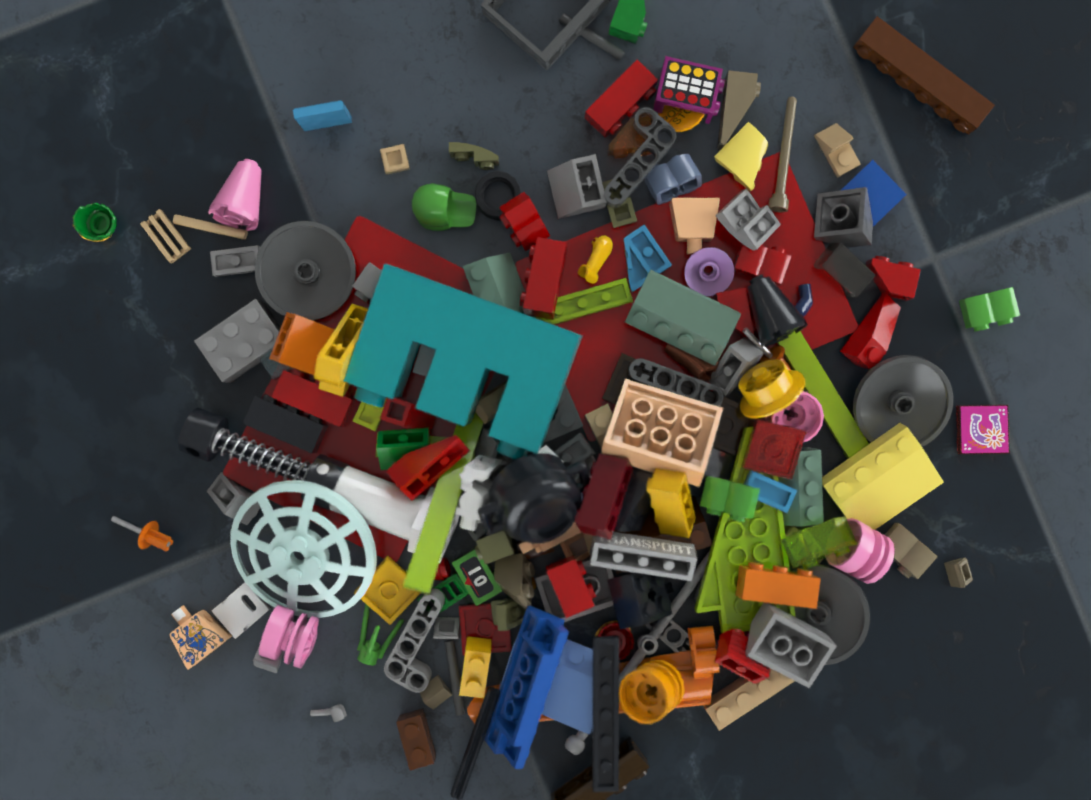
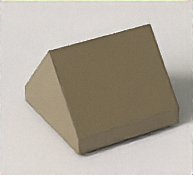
(958, 572)
(435, 692)

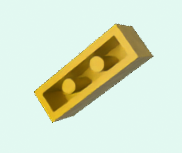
(671, 502)

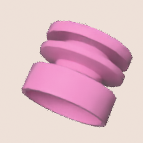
(804, 414)
(867, 559)
(289, 636)

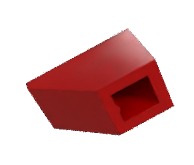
(894, 279)
(739, 301)
(406, 415)

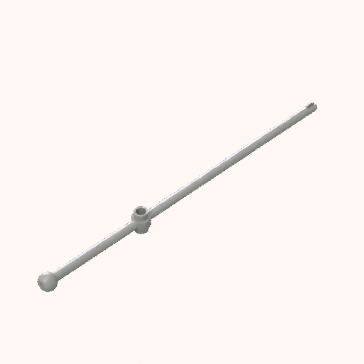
(575, 743)

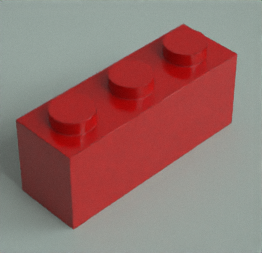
(621, 99)
(544, 278)
(306, 396)

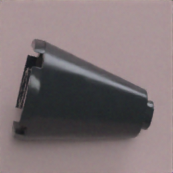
(773, 312)

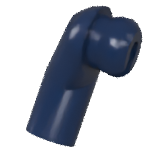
(806, 300)

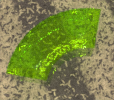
(819, 542)

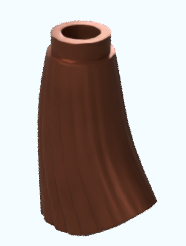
(697, 367)

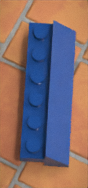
(526, 685)

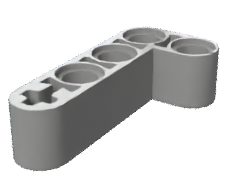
(416, 635)

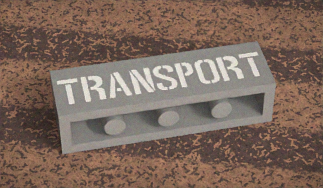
(644, 555)

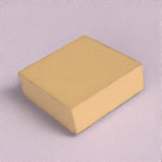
(394, 159)

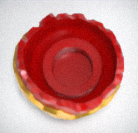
(625, 637)

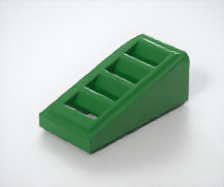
(455, 597)

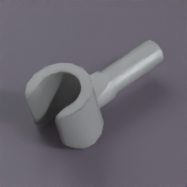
(337, 712)

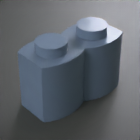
(673, 178)

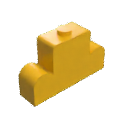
(338, 351)

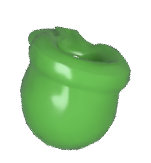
(441, 208)

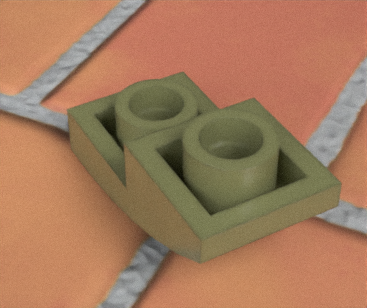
(482, 157)

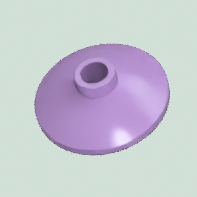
(712, 282)

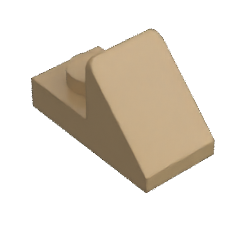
(837, 149)

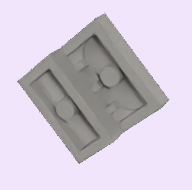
(747, 220)

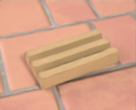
(154, 220)

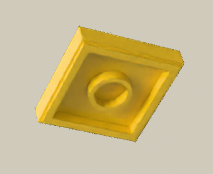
(386, 591)

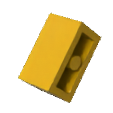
(475, 667)

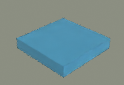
(322, 115)

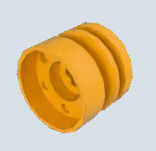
(641, 698)

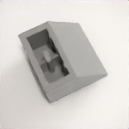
(577, 187)

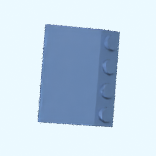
(571, 689)

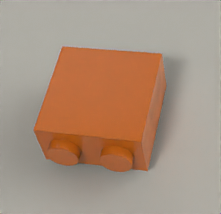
(300, 343)

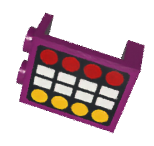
(689, 87)

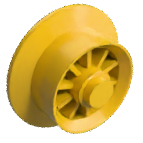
(769, 388)

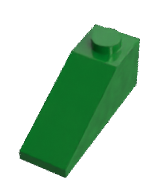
(629, 20)

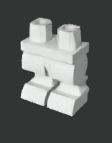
(476, 488)

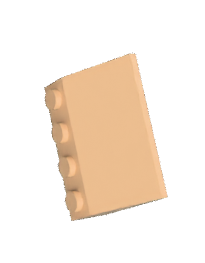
(662, 430)

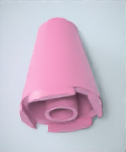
(239, 197)

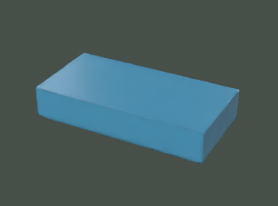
(771, 492)

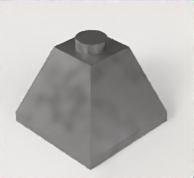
(844, 217)

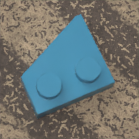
(642, 255)

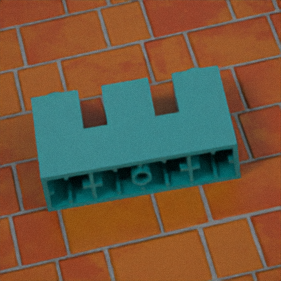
(469, 342)

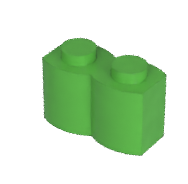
(989, 308)
(729, 497)

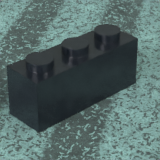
(285, 423)

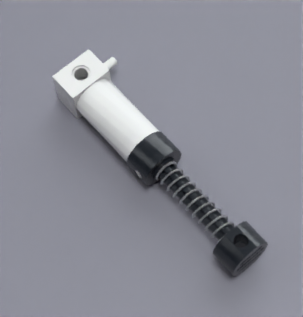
(375, 499)

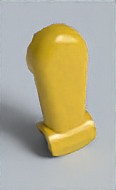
(601, 250)

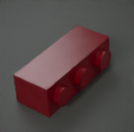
(604, 496)

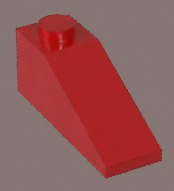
(873, 334)
(424, 466)

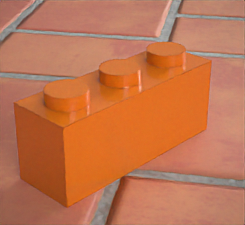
(778, 585)

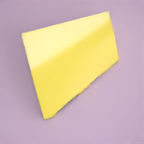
(744, 155)

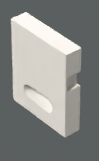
(237, 614)

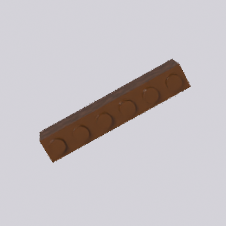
(923, 76)

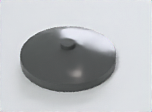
(305, 270)
(904, 392)
(840, 611)

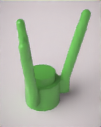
(370, 650)

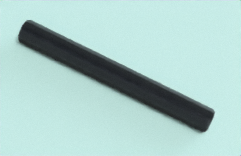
(475, 743)

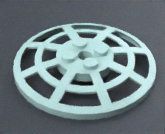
(308, 543)

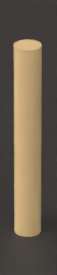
(210, 227)

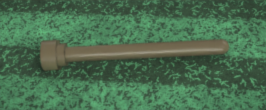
(779, 200)

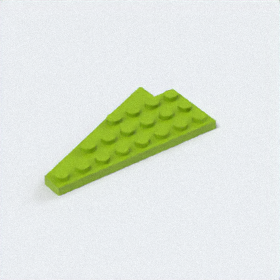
(736, 545)

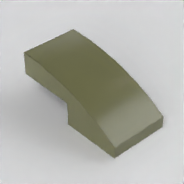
(620, 215)

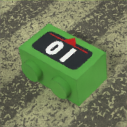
(476, 577)

